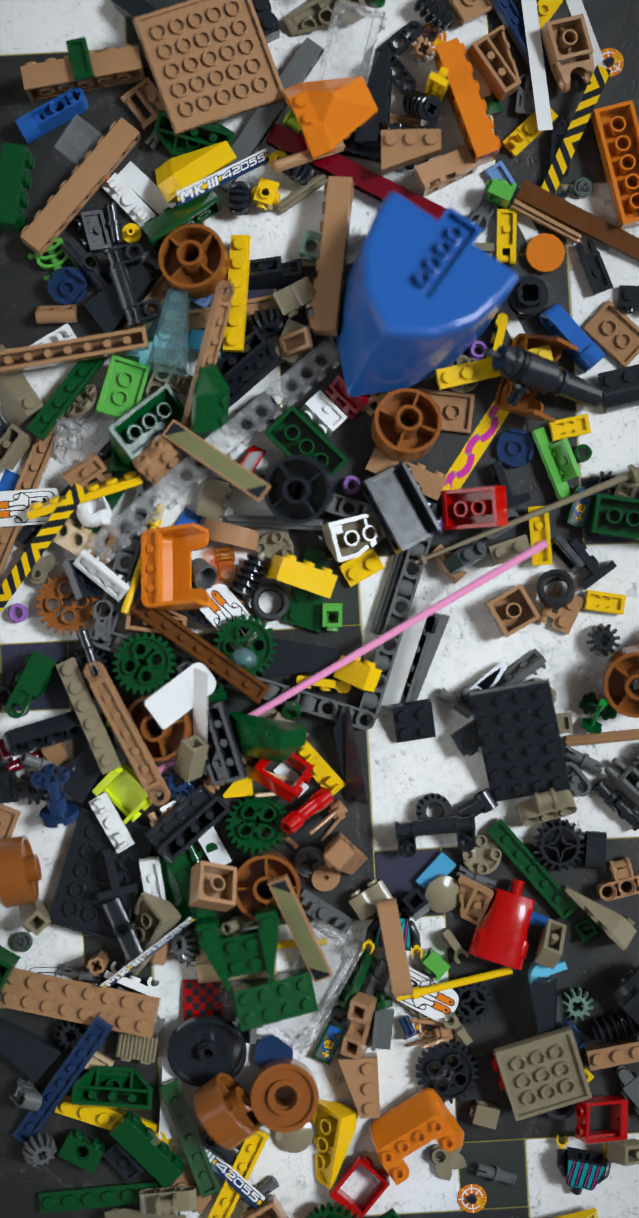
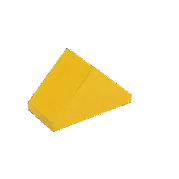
(241, 787)

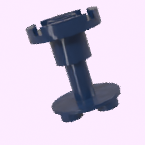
(58, 808)

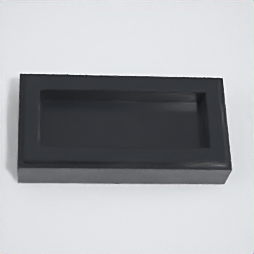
(566, 553)

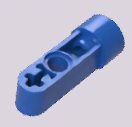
(48, 117)
(561, 324)

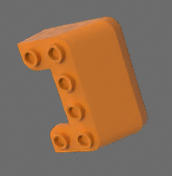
(168, 567)
(411, 1127)

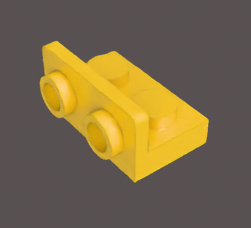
(362, 567)

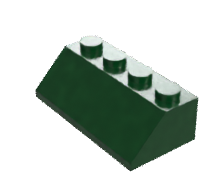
(191, 212)
(145, 423)
(177, 888)

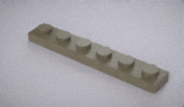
(88, 715)

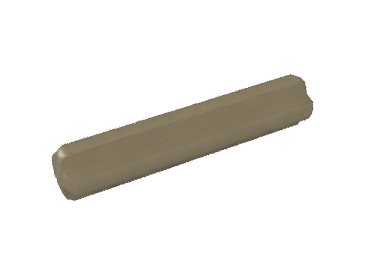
(302, 192)

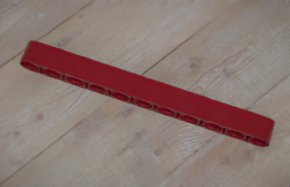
(363, 178)

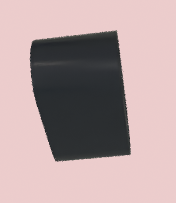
(595, 849)

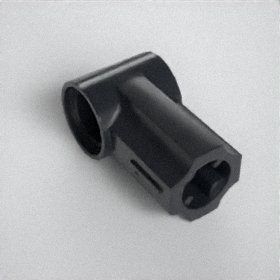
(480, 803)
(226, 1154)

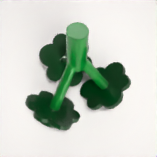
(600, 708)

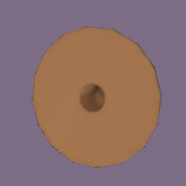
(325, 878)

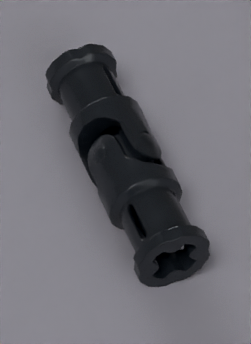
(620, 806)

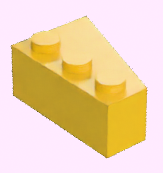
(302, 575)

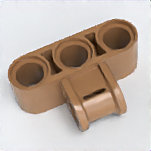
(620, 871)

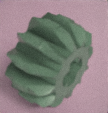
(578, 997)

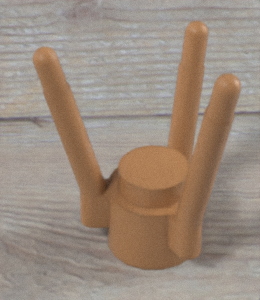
(336, 810)
(442, 1034)

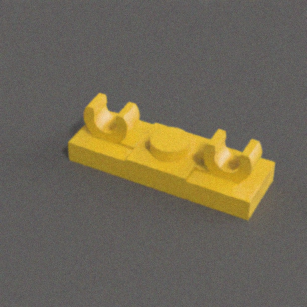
(437, 84)
(524, 134)
(539, 531)
(321, 771)

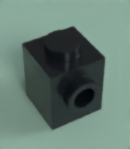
(415, 904)

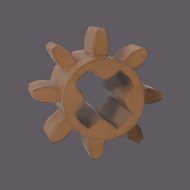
(425, 44)

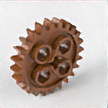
(52, 593)

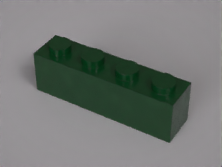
(147, 1148)

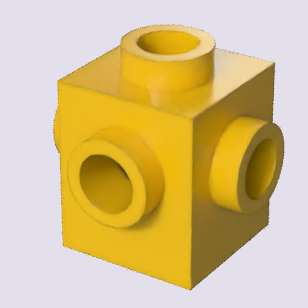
(268, 188)

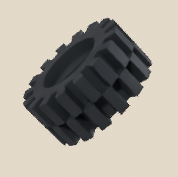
(433, 799)

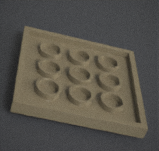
(543, 1073)

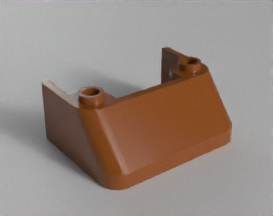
(528, 406)

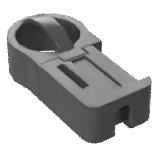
(524, 98)
(484, 211)
(103, 623)

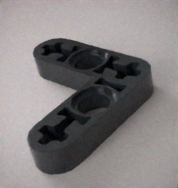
(395, 52)

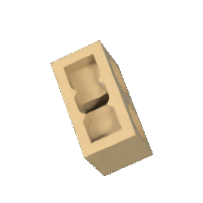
(71, 539)

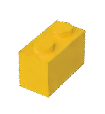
(359, 674)

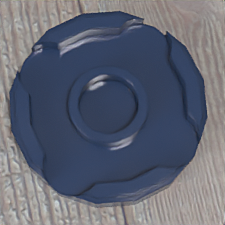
(67, 286)
(515, 448)
(270, 1048)

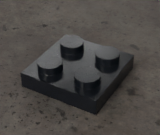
(413, 720)

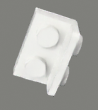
(323, 414)

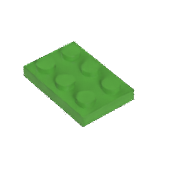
(122, 387)

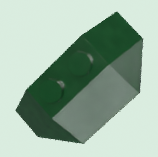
(192, 139)
(209, 402)
(267, 737)
(113, 1089)

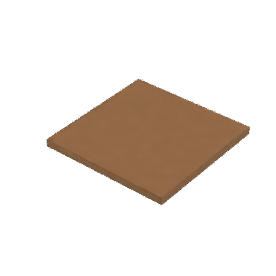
(208, 61)

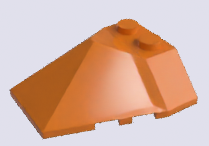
(329, 110)

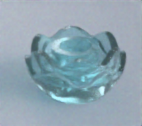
(245, 657)

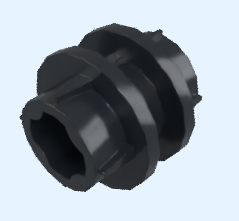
(529, 308)

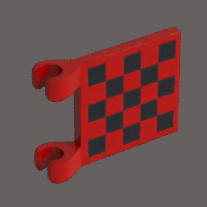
(201, 999)

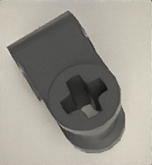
(26, 1095)

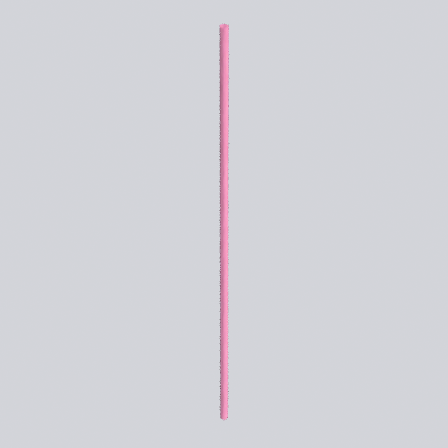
(387, 636)

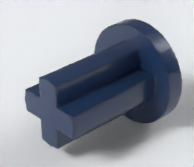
(407, 1027)

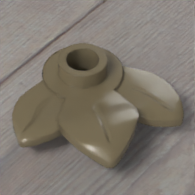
(43, 565)
(447, 1161)

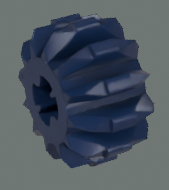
(181, 788)

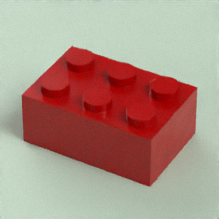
(474, 507)

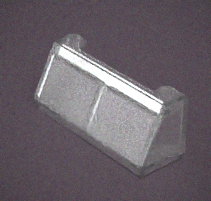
(351, 41)
(342, 955)

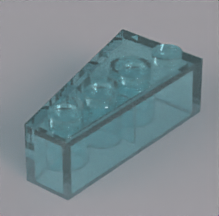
(172, 336)

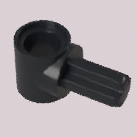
(9, 683)

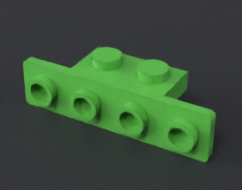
(558, 461)

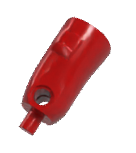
(504, 928)

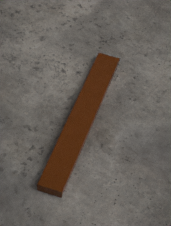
(579, 219)
(201, 651)

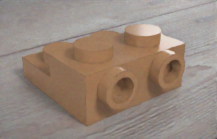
(157, 460)

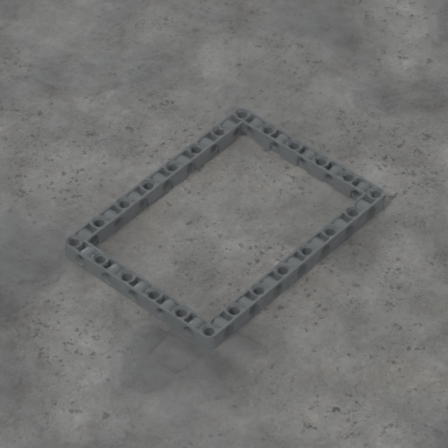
(308, 701)

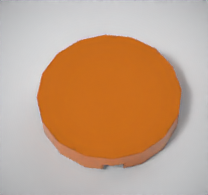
(545, 253)

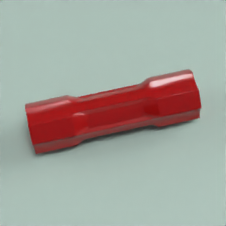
(296, 818)

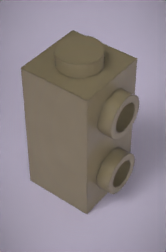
(191, 758)
(34, 917)

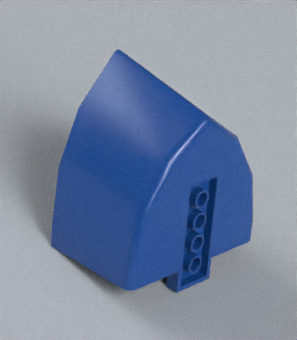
(415, 297)

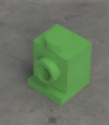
(500, 192)
(335, 608)
(434, 963)

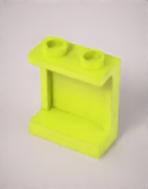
(125, 792)

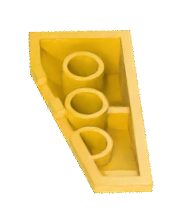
(192, 167)
(334, 1129)

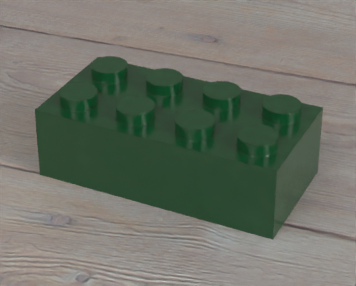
(15, 180)
(296, 435)
(615, 517)
(265, 1003)

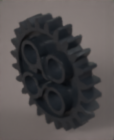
(454, 1086)

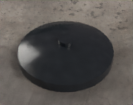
(206, 1048)

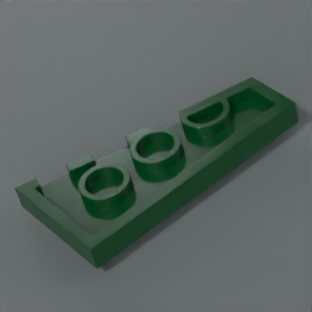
(304, 606)

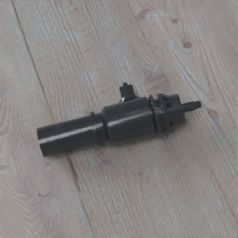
(537, 373)

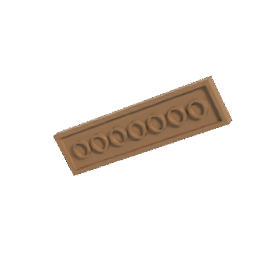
(80, 1002)

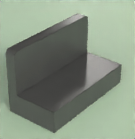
(382, 1029)

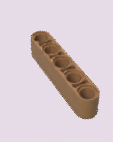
(394, 947)

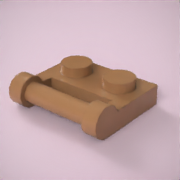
(149, 97)

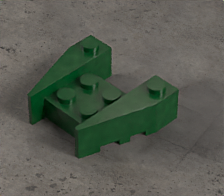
(241, 951)

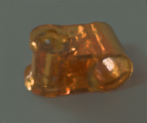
(225, 562)

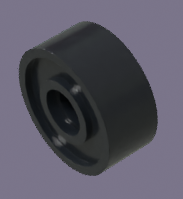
(318, 485)

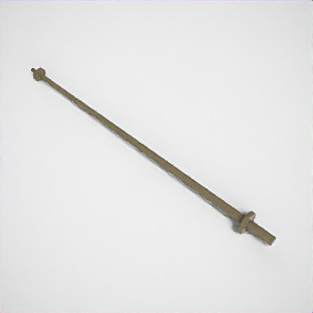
(631, 474)

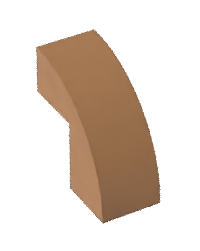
(232, 534)

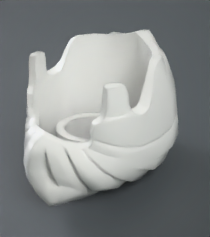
(94, 513)

